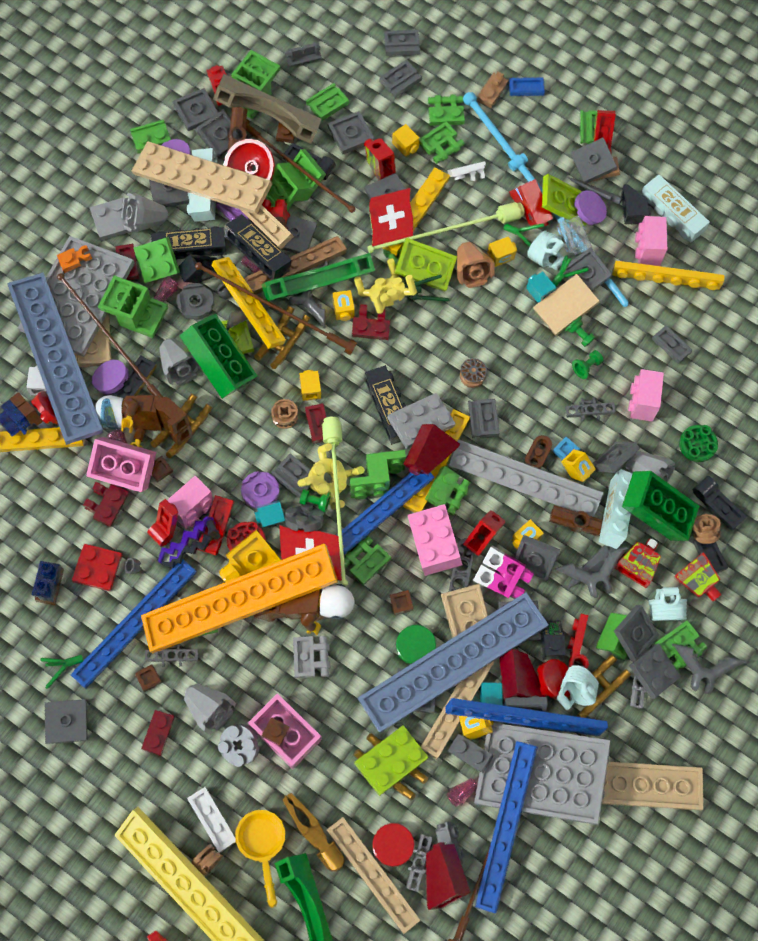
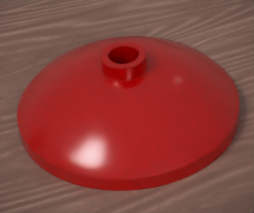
(248, 153)

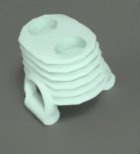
(545, 246)
(664, 611)
(581, 686)

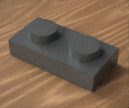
(672, 344)
(470, 753)

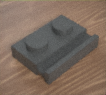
(402, 42)
(400, 78)
(483, 418)
(289, 474)

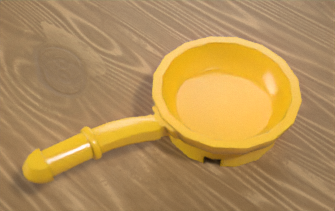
(261, 838)

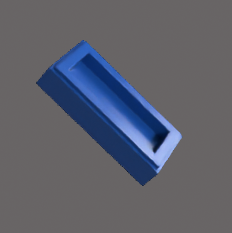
(526, 86)

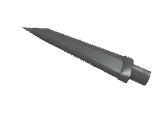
(608, 195)
(594, 564)

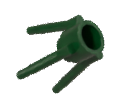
(418, 287)

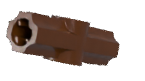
(237, 123)
(567, 519)

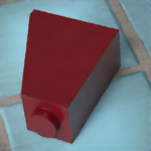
(429, 449)
(518, 675)
(444, 876)

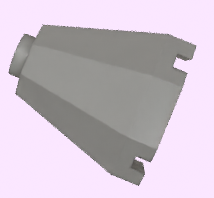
(142, 213)
(178, 362)
(648, 462)
(209, 707)

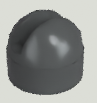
(225, 294)
(132, 566)

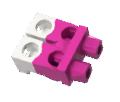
(509, 573)

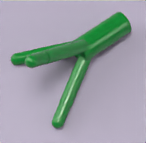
(517, 231)
(558, 278)
(58, 662)

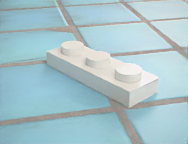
(212, 819)

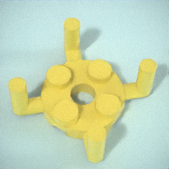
(388, 290)
(325, 465)

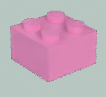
(651, 240)
(646, 395)
(192, 502)

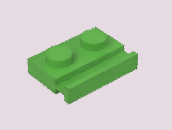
(327, 102)
(587, 126)
(153, 132)

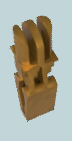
(329, 854)

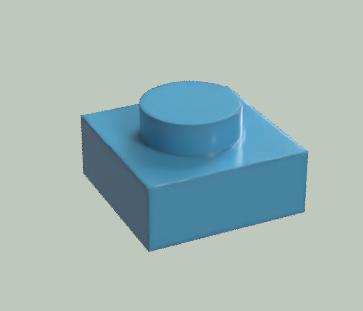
(564, 448)

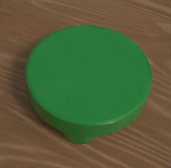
(698, 443)
(414, 643)

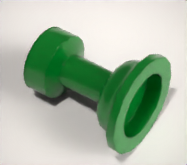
(576, 327)
(582, 368)
(322, 502)

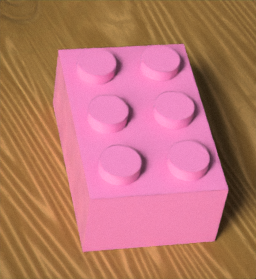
(121, 464)
(434, 540)
(299, 739)

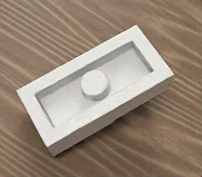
(460, 172)

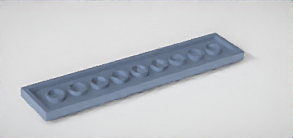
(55, 358)
(452, 662)

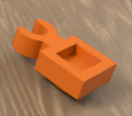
(71, 259)

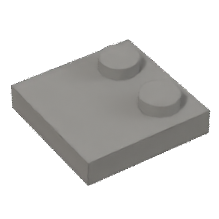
(108, 219)

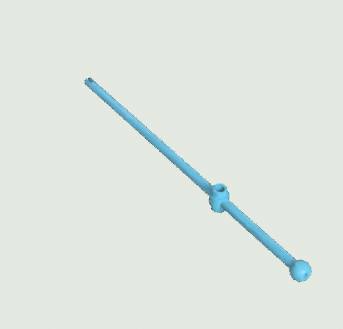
(518, 163)

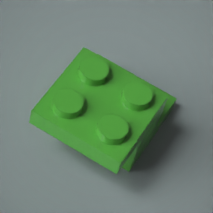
(256, 72)
(291, 183)
(133, 306)
(377, 479)

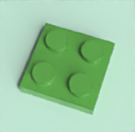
(156, 260)

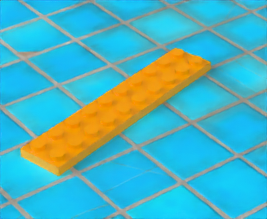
(239, 598)

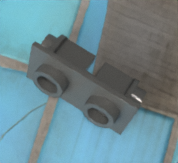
(302, 55)
(449, 835)

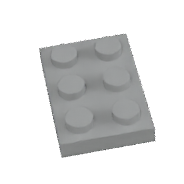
(425, 411)

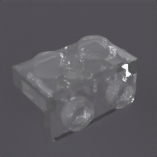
(574, 235)

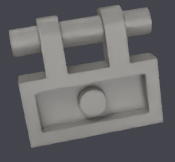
(304, 657)

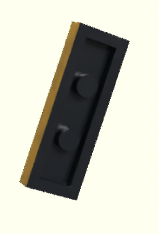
(134, 382)

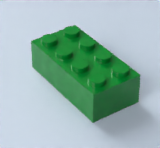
(218, 355)
(660, 506)

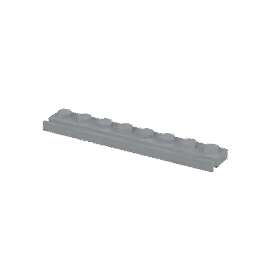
(525, 478)

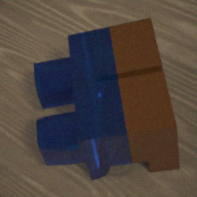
(18, 415)
(47, 582)

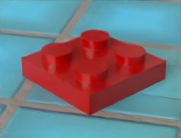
(97, 567)

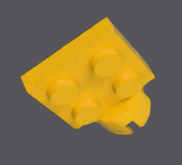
(248, 556)

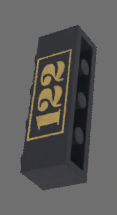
(195, 241)
(257, 247)
(385, 397)

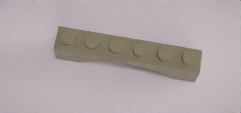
(238, 94)

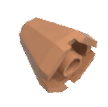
(473, 265)

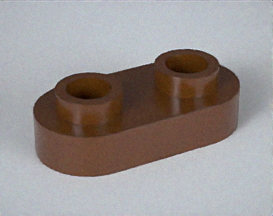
(537, 454)

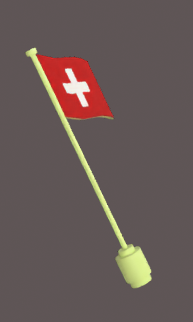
(393, 219)
(298, 541)

